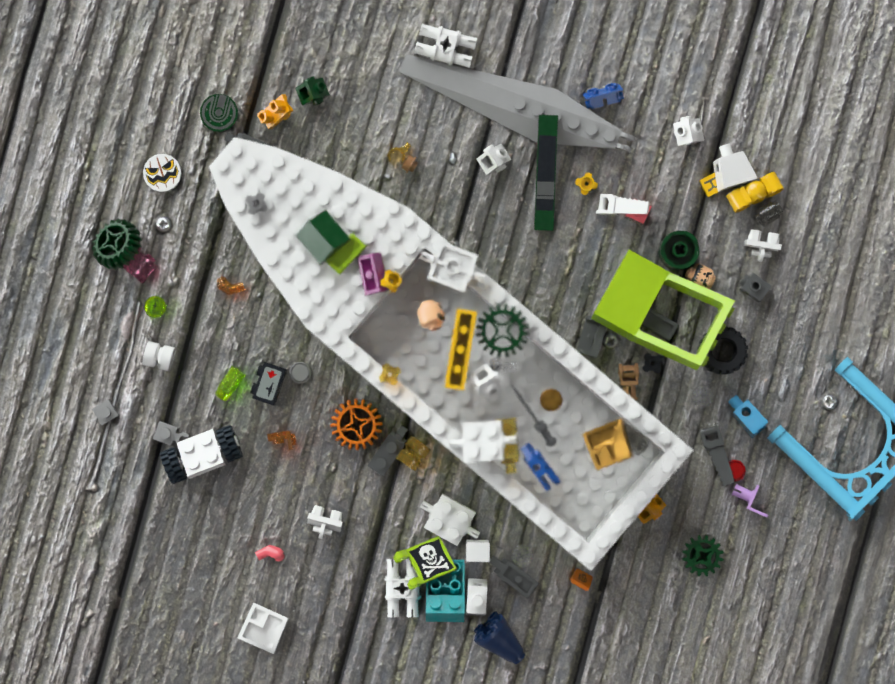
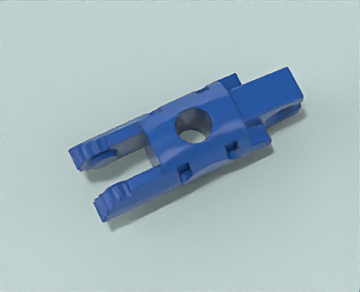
(532, 459)

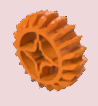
(372, 418)

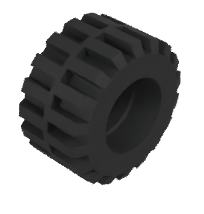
(739, 353)

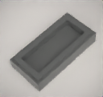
(659, 324)

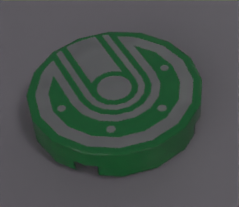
(219, 112)

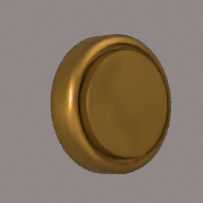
(551, 399)

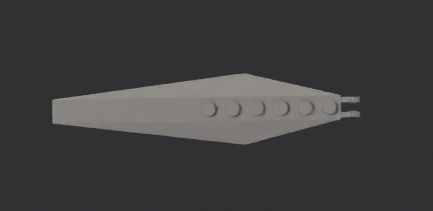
(516, 103)

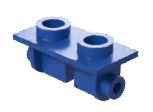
(610, 93)

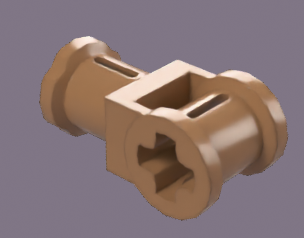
(629, 380)

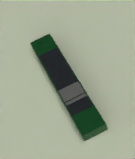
(546, 172)

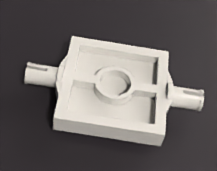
(452, 266)
(483, 441)
(449, 519)

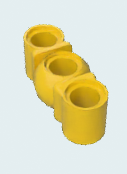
(754, 192)

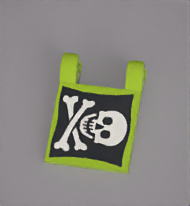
(429, 561)

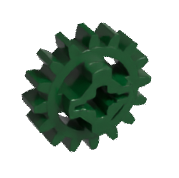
(707, 562)

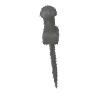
(540, 426)

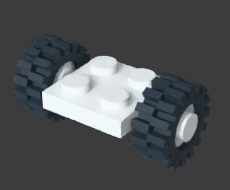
(200, 454)

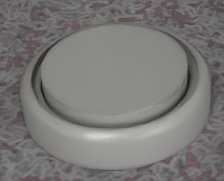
(300, 372)

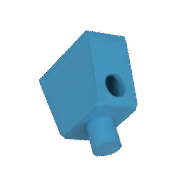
(754, 422)

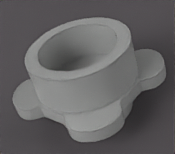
(261, 205)

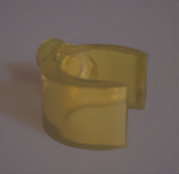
(403, 149)

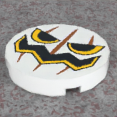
(162, 173)

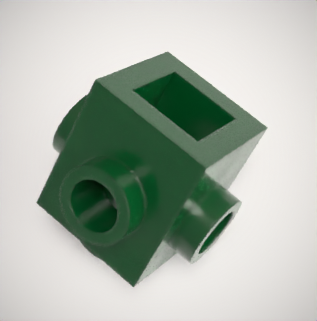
(312, 91)

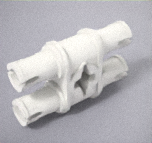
(441, 35)
(393, 594)

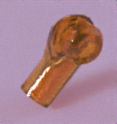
(228, 288)

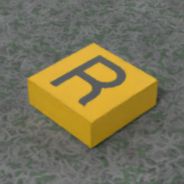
(709, 185)

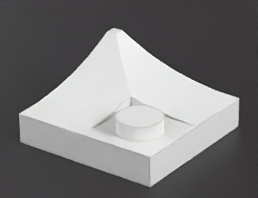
(263, 628)

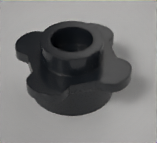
(647, 363)

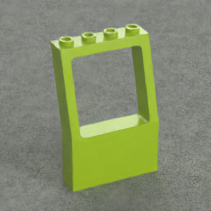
(632, 296)

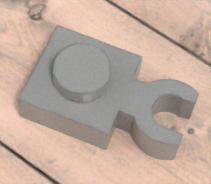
(168, 433)

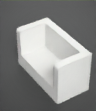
(477, 550)

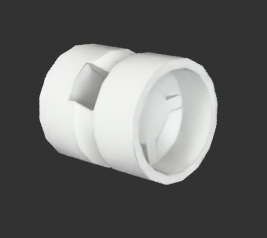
(159, 356)

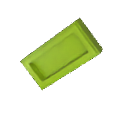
(346, 254)

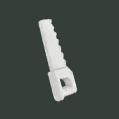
(621, 205)

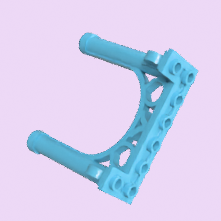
(825, 477)

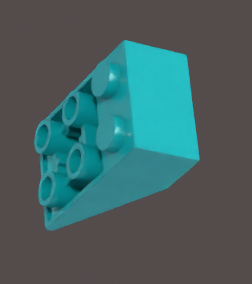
(447, 596)

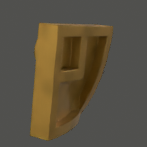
(608, 444)

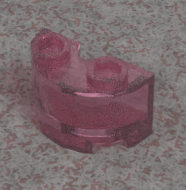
(142, 266)

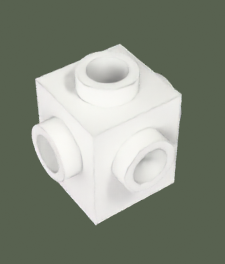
(688, 131)
(493, 159)
(486, 382)

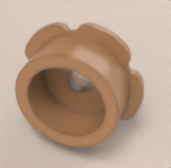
(410, 164)

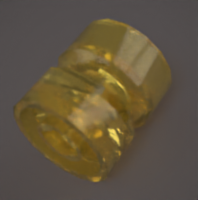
(413, 453)

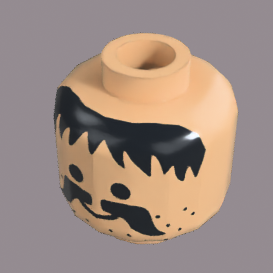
(701, 275)
(431, 315)

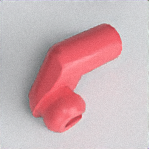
(271, 551)

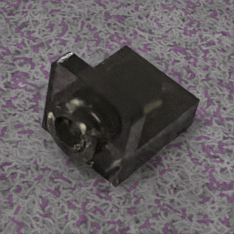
(637, 441)

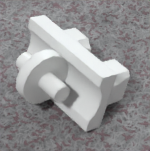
(771, 244)
(333, 523)

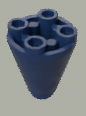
(499, 638)

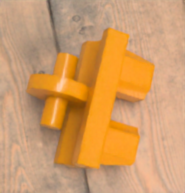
(275, 112)

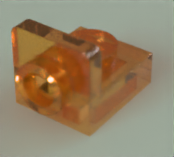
(278, 438)

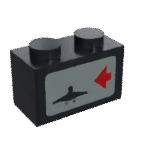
(268, 383)

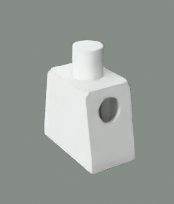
(732, 169)
(476, 597)

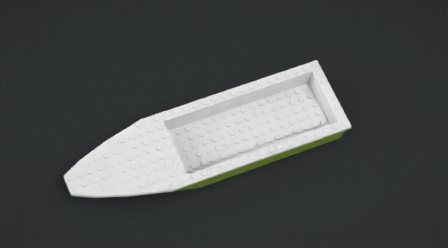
(588, 505)

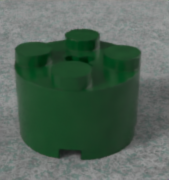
(689, 248)

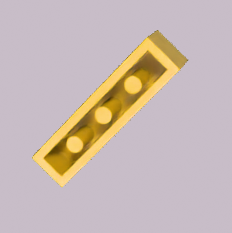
(460, 349)

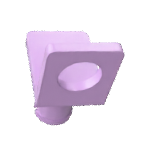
(748, 496)

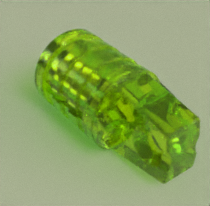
(230, 383)

